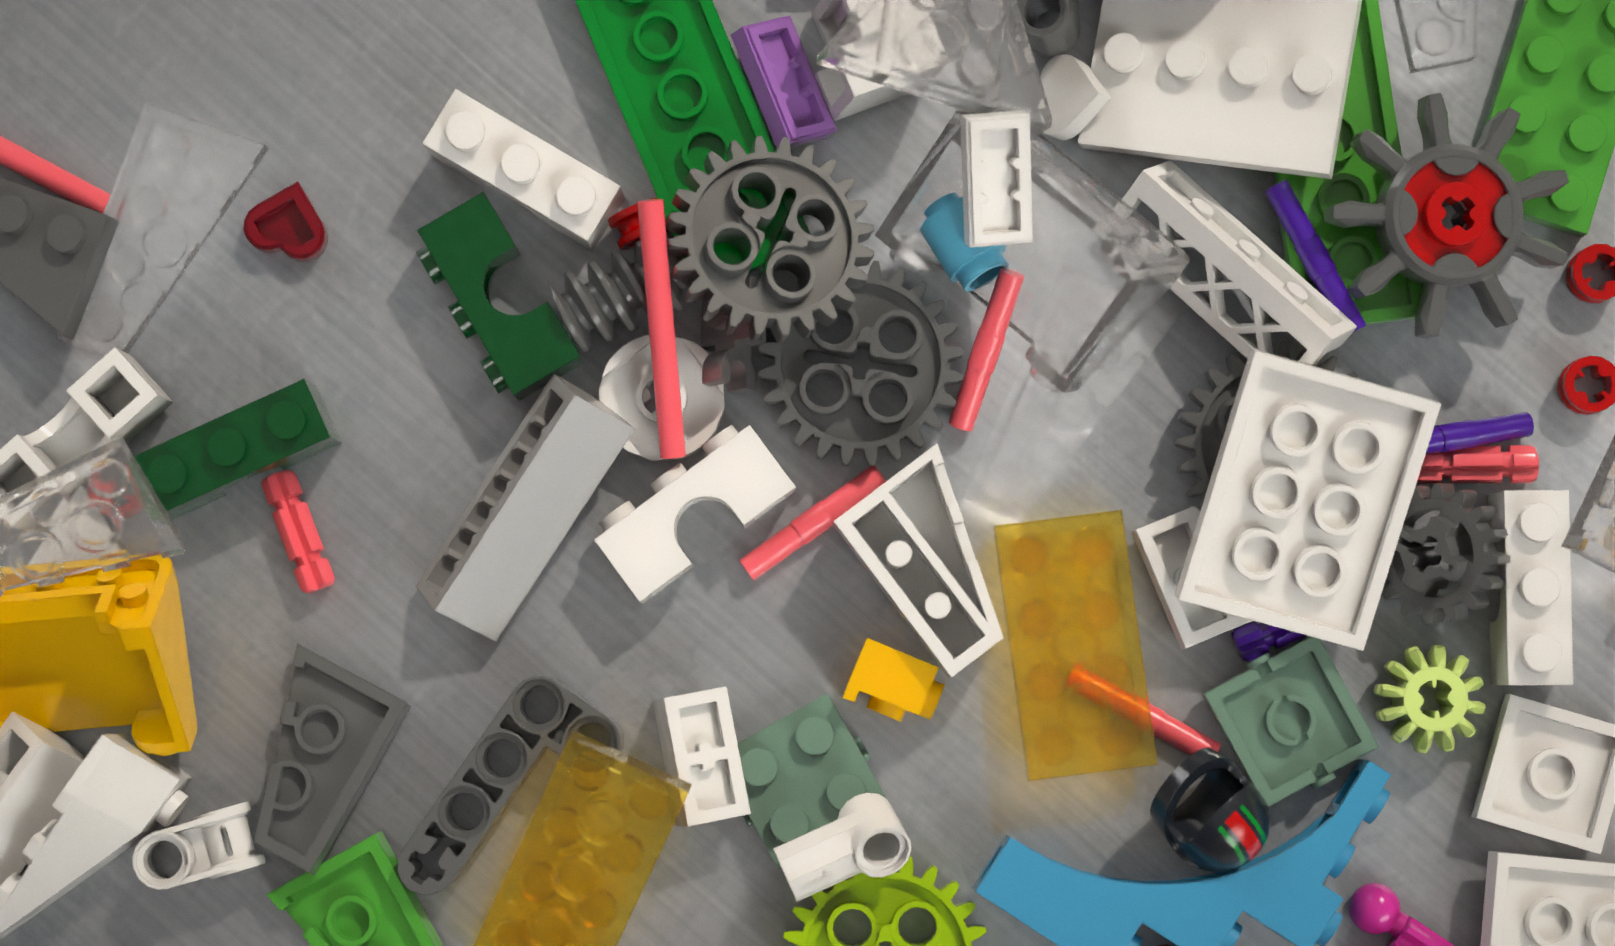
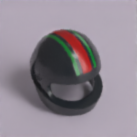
(1220, 821)

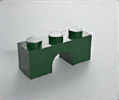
(467, 251)
(238, 445)

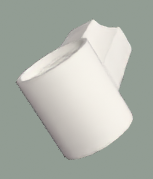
(861, 840)

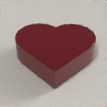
(288, 225)

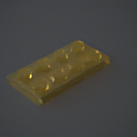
(1075, 645)
(585, 850)

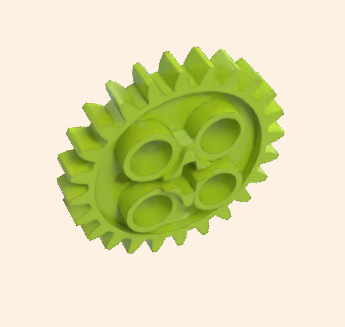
(884, 903)

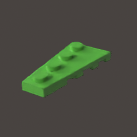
(357, 901)

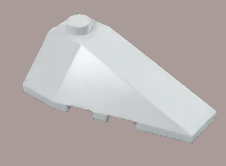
(105, 810)

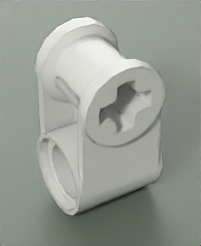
(203, 848)

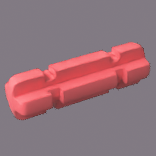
(1481, 465)
(298, 531)

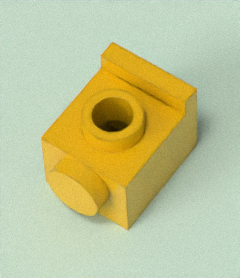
(894, 682)

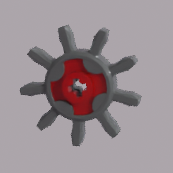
(1484, 225)

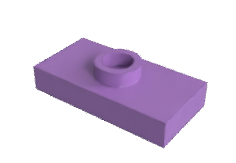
(783, 82)

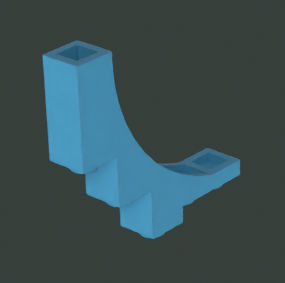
(1275, 888)

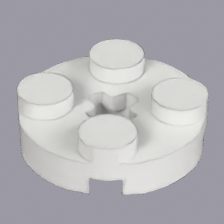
(626, 393)

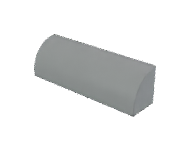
(524, 508)

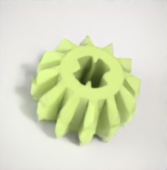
(1451, 696)

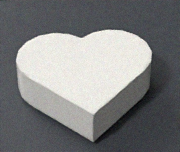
(1072, 95)

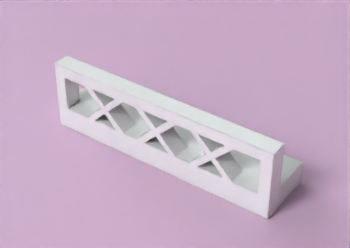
(1245, 262)

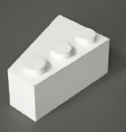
(923, 561)

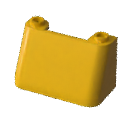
(101, 655)

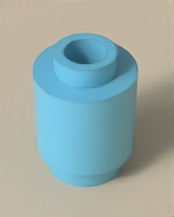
(945, 236)

